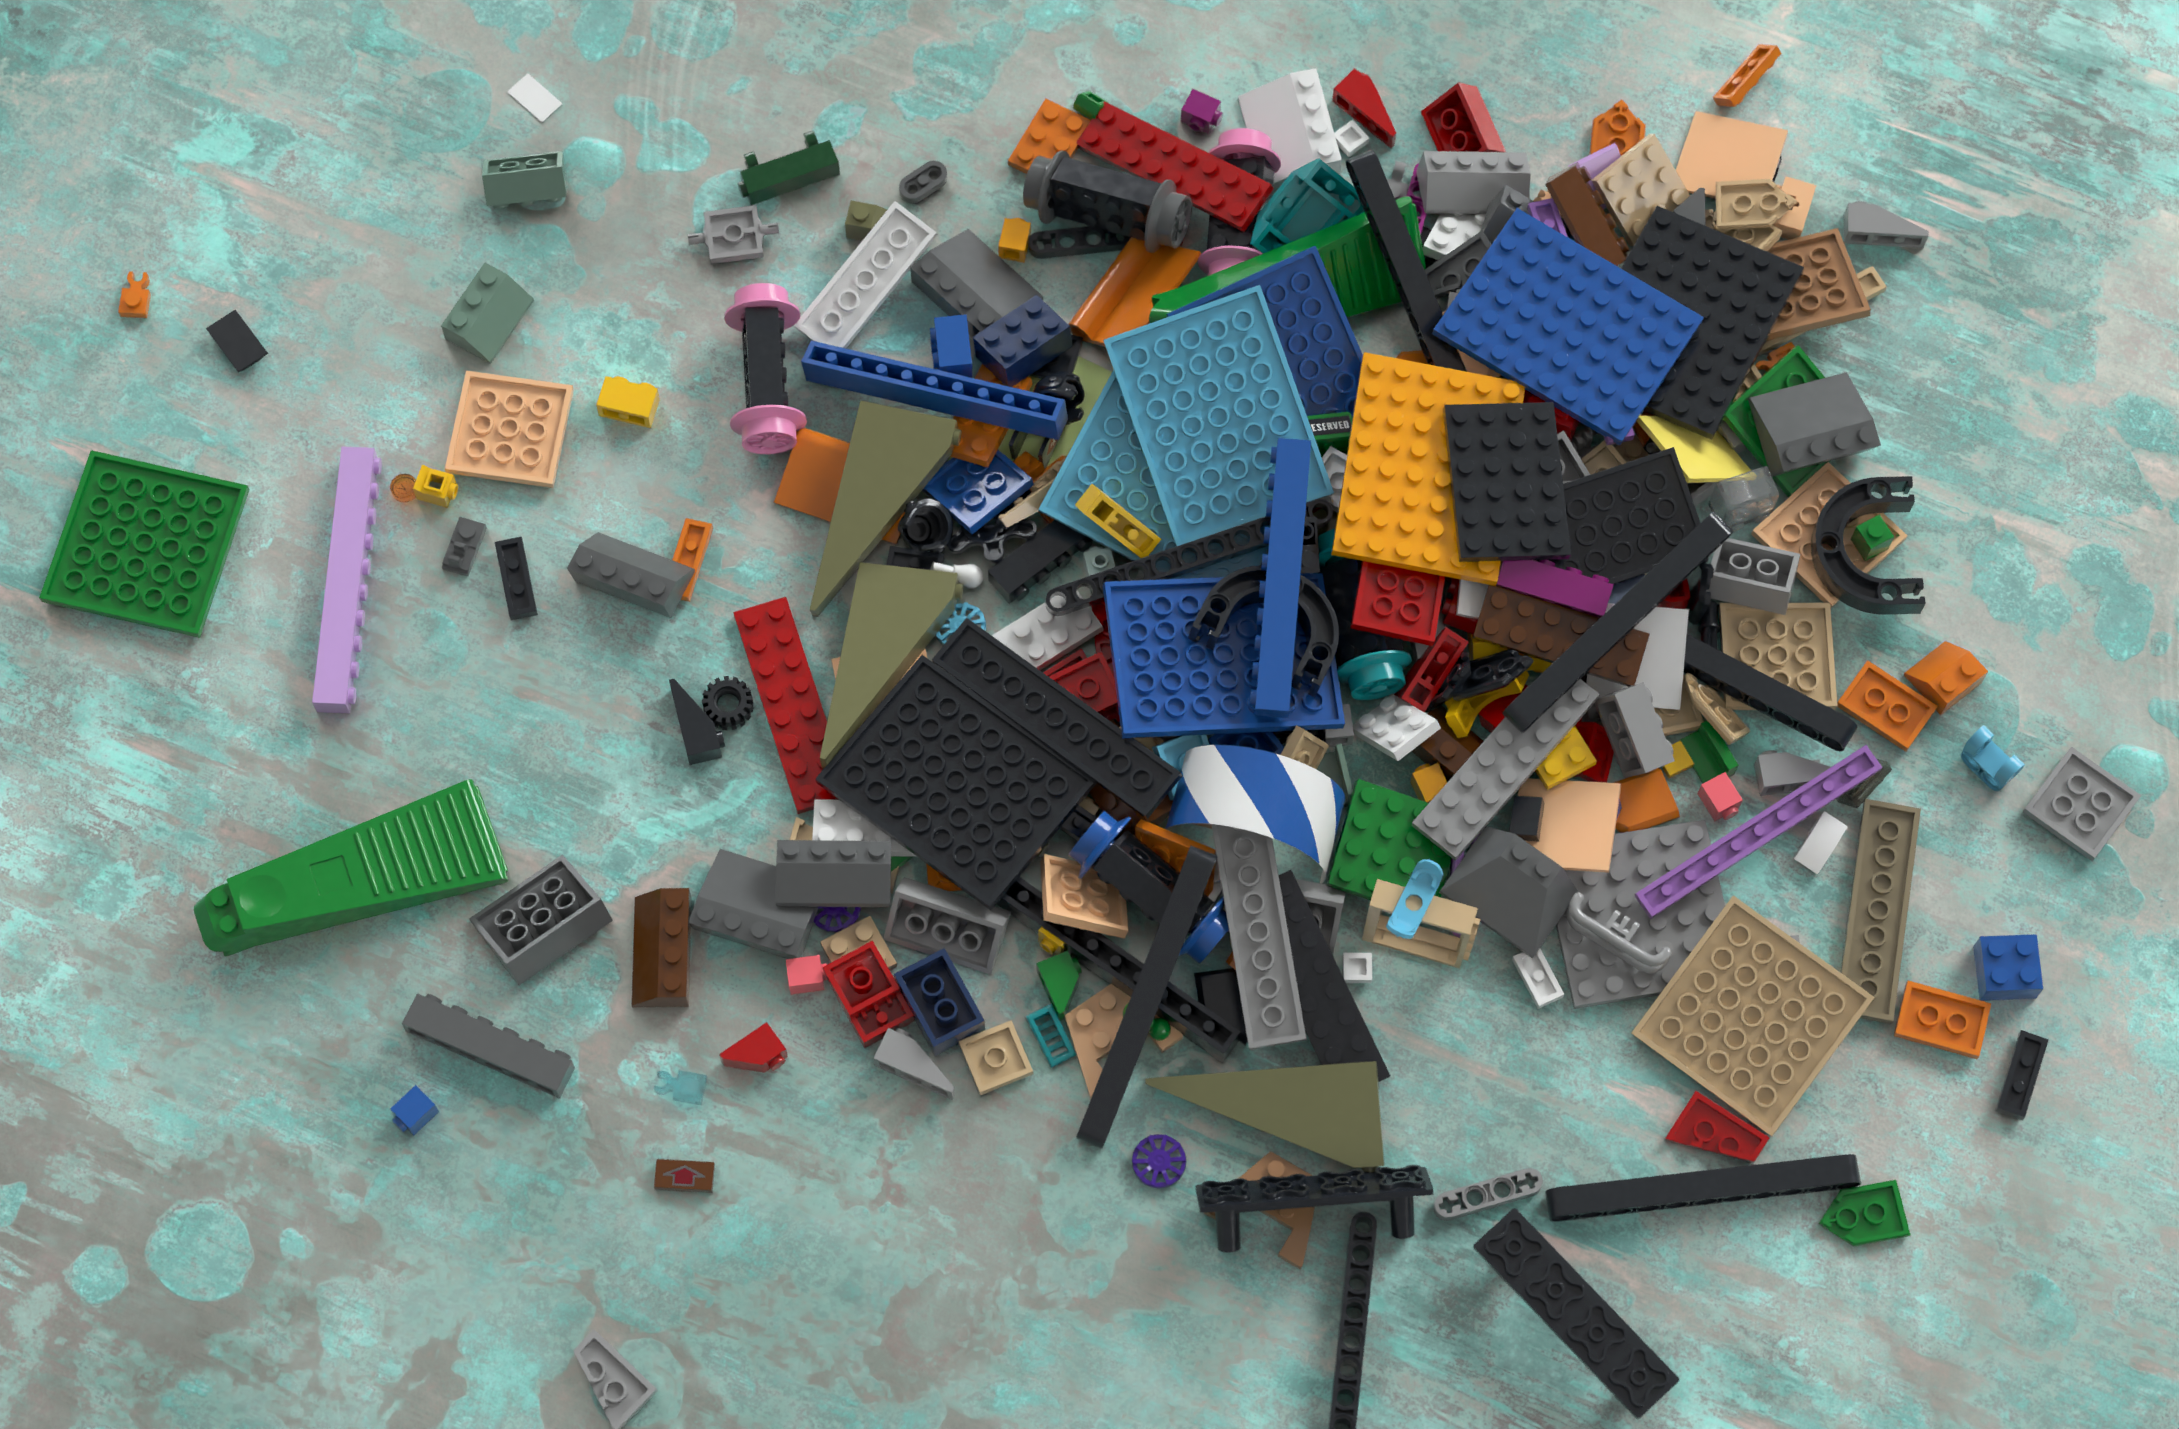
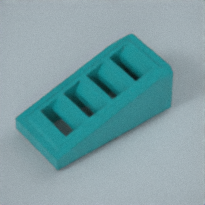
(1049, 1010)

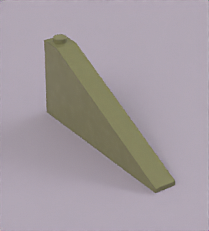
(885, 468)
(887, 628)
(1315, 1107)

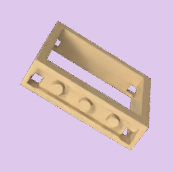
(1425, 942)

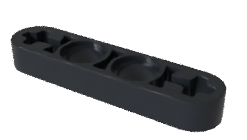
(1080, 246)

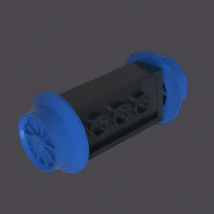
(1145, 880)

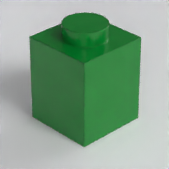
(1872, 537)

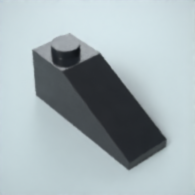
(697, 729)

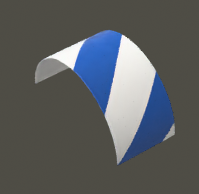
(1260, 795)

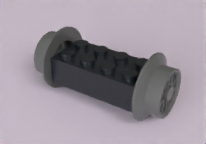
(1107, 200)

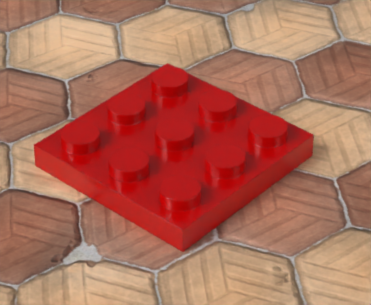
(1398, 603)

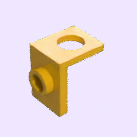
(1049, 942)

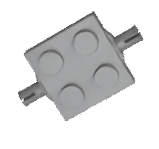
(733, 234)

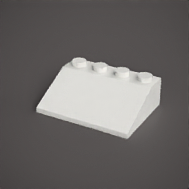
(1295, 120)

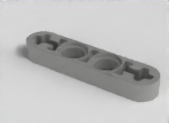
(1486, 1189)

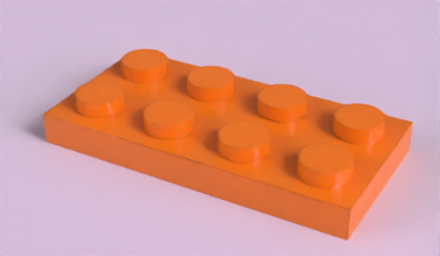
(978, 439)

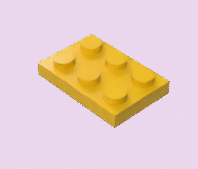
(1566, 760)

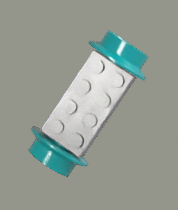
(1368, 660)

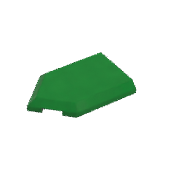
(1867, 1214)

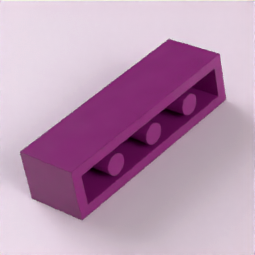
(1557, 585)

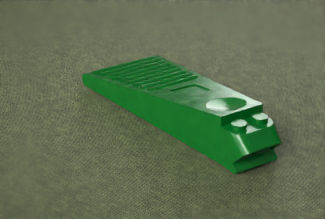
(1348, 256)
(372, 869)

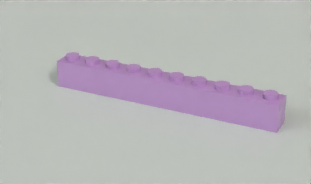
(346, 579)

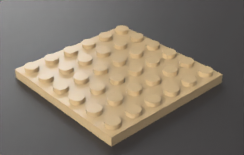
(1752, 1015)

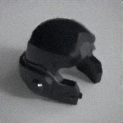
(1067, 387)
(926, 526)

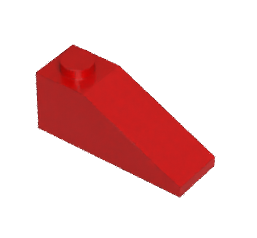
(1361, 101)
(1432, 669)

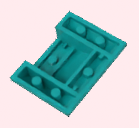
(1305, 204)

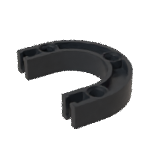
(1835, 567)
(1313, 614)

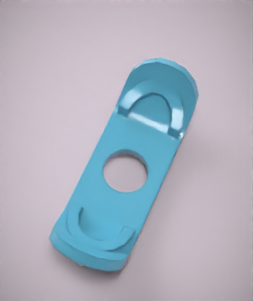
(1423, 884)

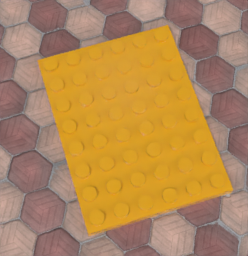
(1397, 467)

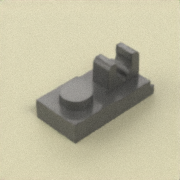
(464, 546)

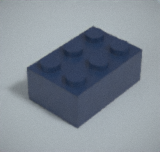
(1022, 341)
(939, 1001)

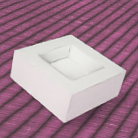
(1351, 138)
(1357, 967)

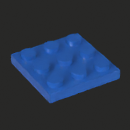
(977, 492)

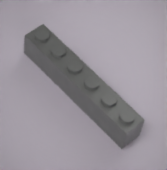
(489, 1045)

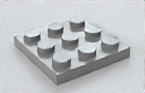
(2081, 804)

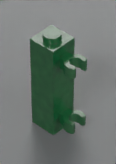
(788, 172)

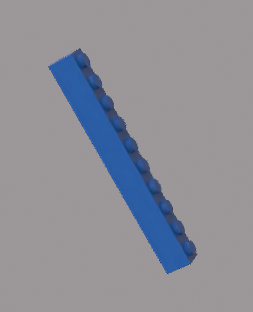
(935, 390)
(1282, 578)

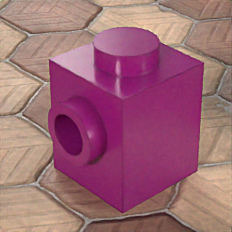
(1201, 112)

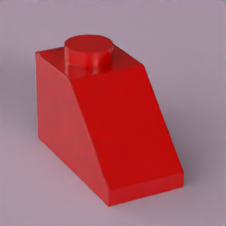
(756, 1051)

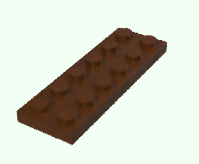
(1549, 630)

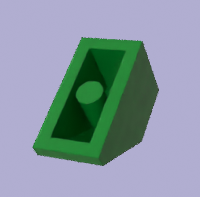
(1060, 980)

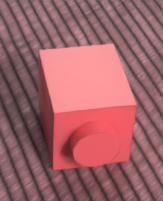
(1720, 797)
(805, 974)

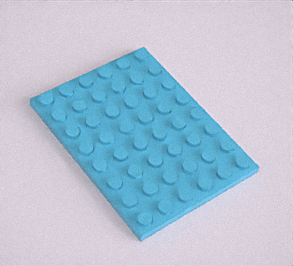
(1207, 408)
(1113, 461)

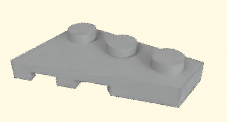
(614, 1380)

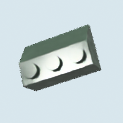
(524, 179)
(486, 313)

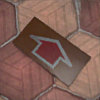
(684, 1175)

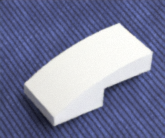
(1820, 842)

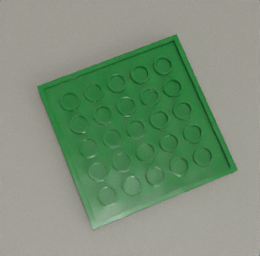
(144, 544)

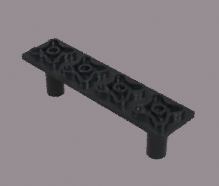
(1302, 1191)
(1576, 1313)

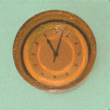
(402, 487)

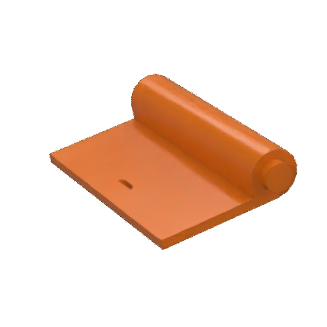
(1125, 291)
(814, 477)

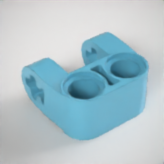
(1989, 760)

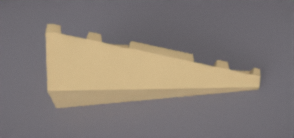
(1032, 502)

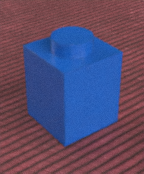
(413, 1111)

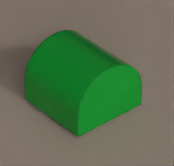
(1088, 104)

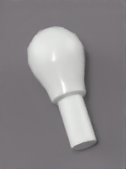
(968, 574)

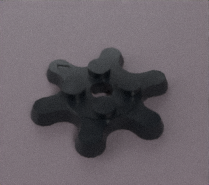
(993, 537)

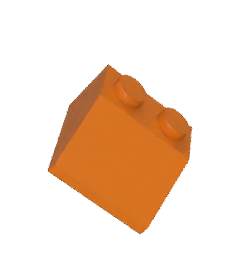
(1946, 675)

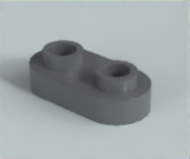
(921, 182)

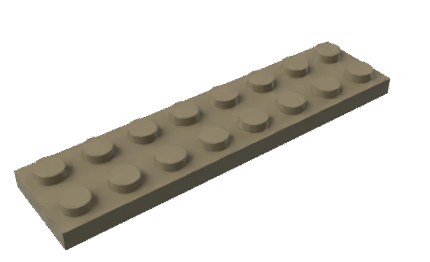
(1880, 903)

